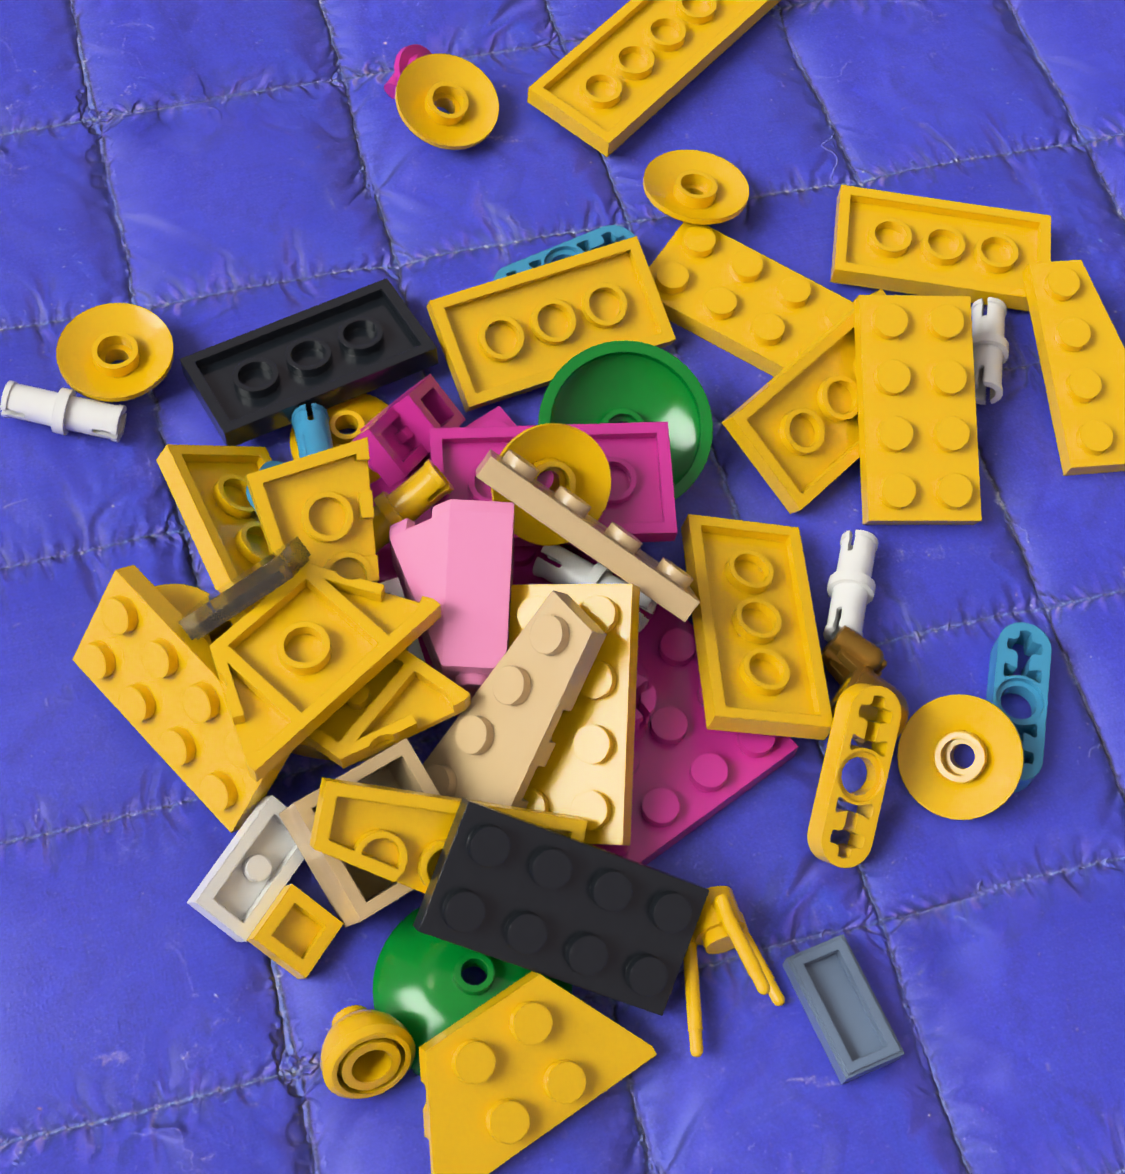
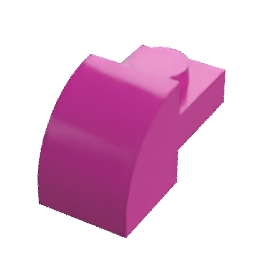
(402, 430)

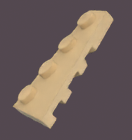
(609, 546)
(513, 714)

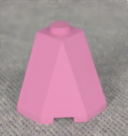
(468, 567)

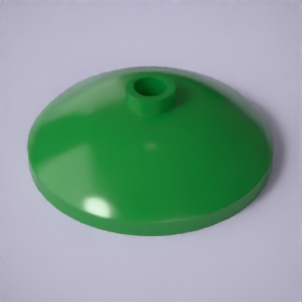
(634, 385)
(423, 984)

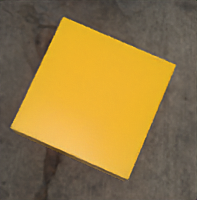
(295, 931)

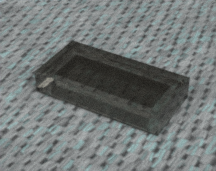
(245, 589)

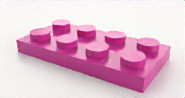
(637, 458)

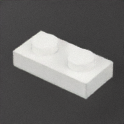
(249, 872)

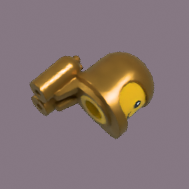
(854, 661)

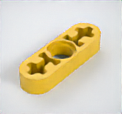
(869, 797)

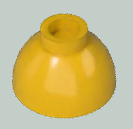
(365, 1053)

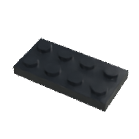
(308, 358)
(560, 907)

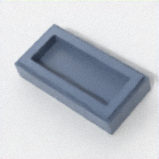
(842, 1009)

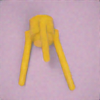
(721, 930)

